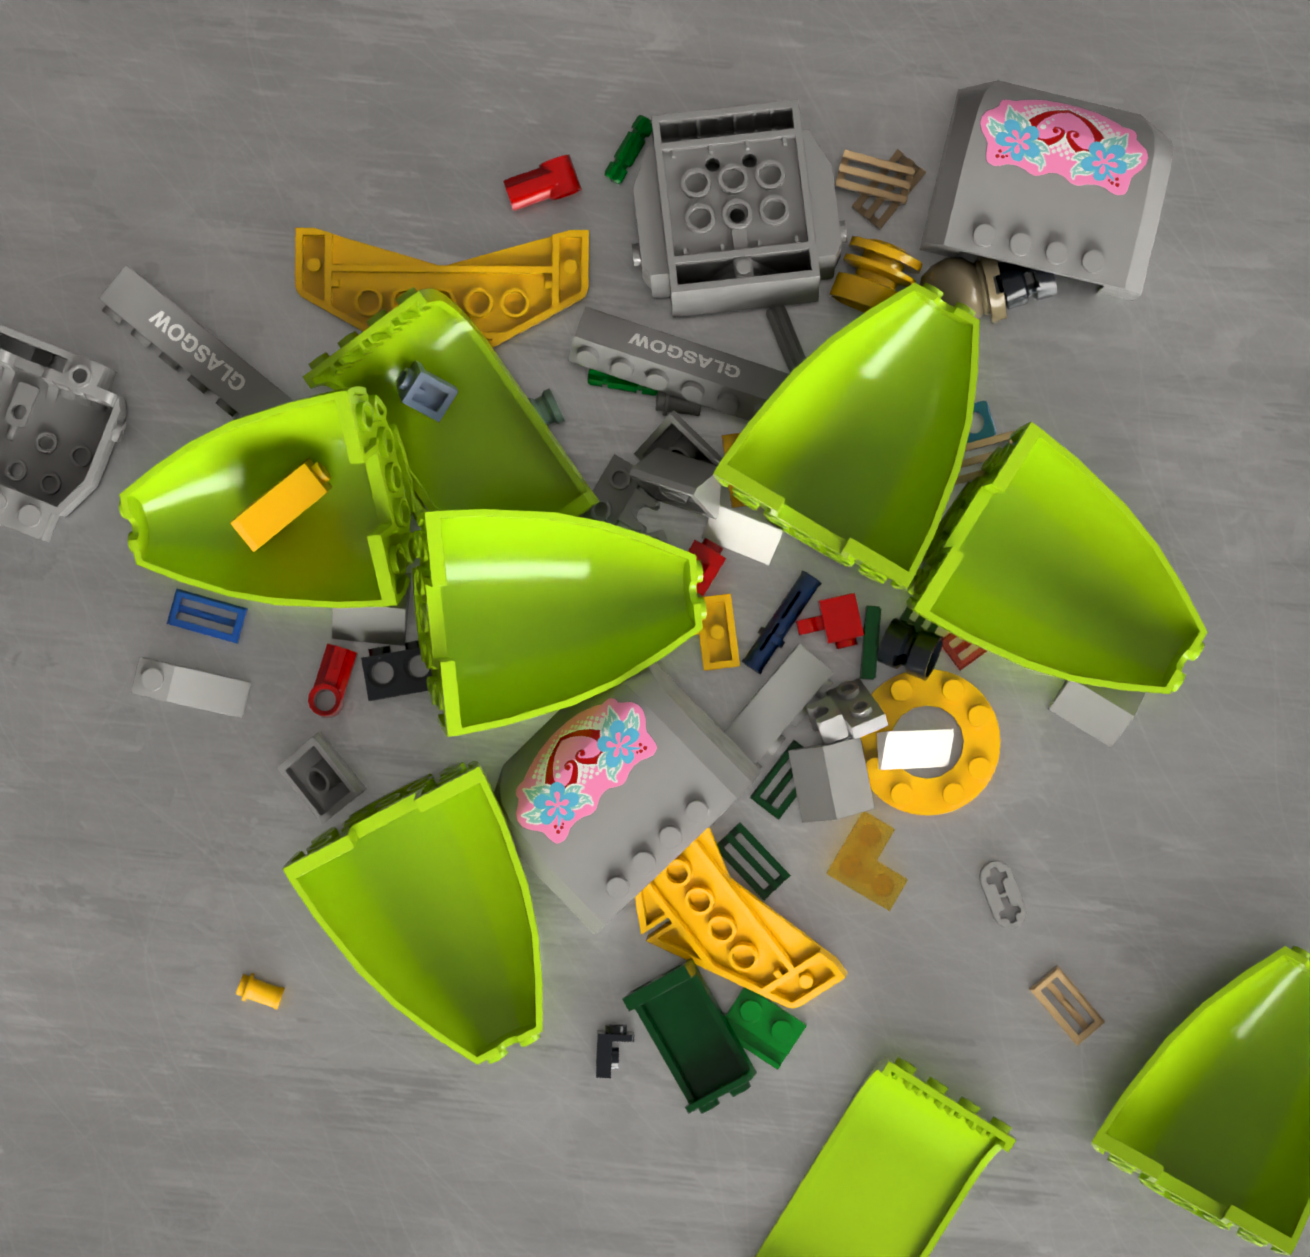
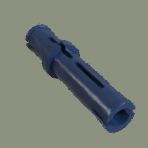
(785, 616)

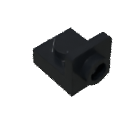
(608, 1056)

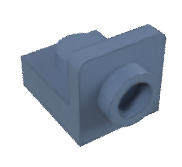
(425, 391)

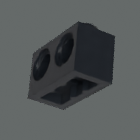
(403, 680)

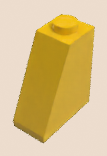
(282, 503)

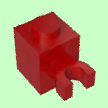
(711, 561)
(838, 619)

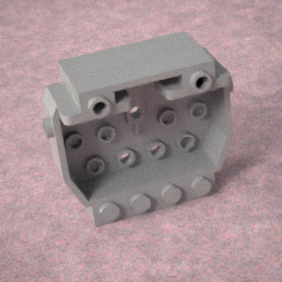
(685, 210)
(59, 440)

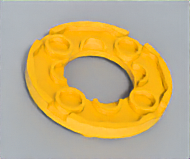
(978, 753)

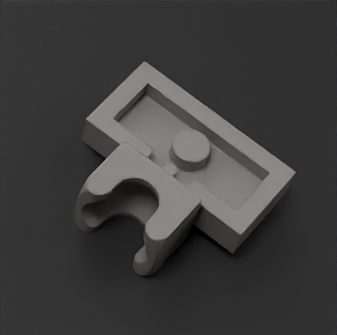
(620, 497)
(846, 709)

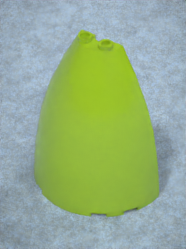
(867, 436)
(334, 555)
(1057, 575)
(542, 610)
(434, 910)
(1227, 1108)

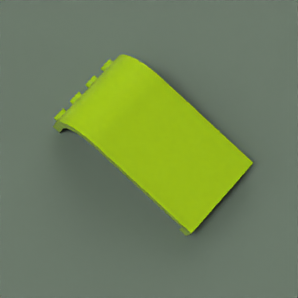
(490, 441)
(888, 1171)

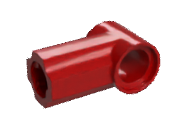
(550, 181)
(334, 677)

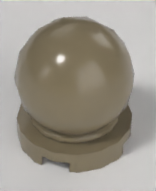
(969, 284)

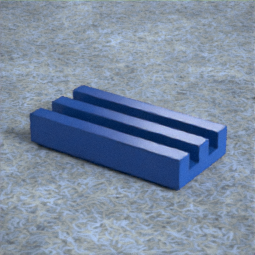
(237, 624)

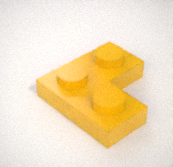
(718, 634)

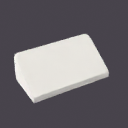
(743, 535)
(914, 749)

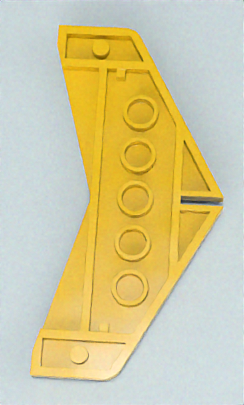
(497, 290)
(732, 929)

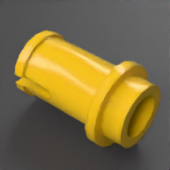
(259, 991)

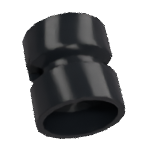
(1015, 288)
(910, 649)

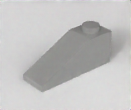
(190, 687)

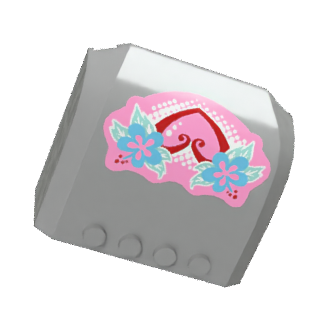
(1050, 186)
(618, 791)

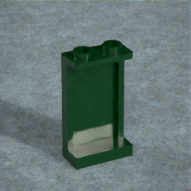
(692, 1036)

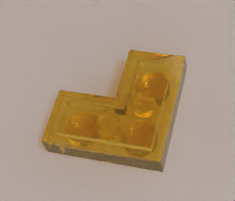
(858, 864)

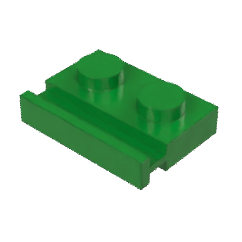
(764, 1027)

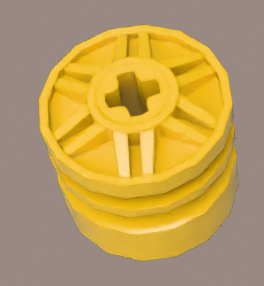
(876, 274)

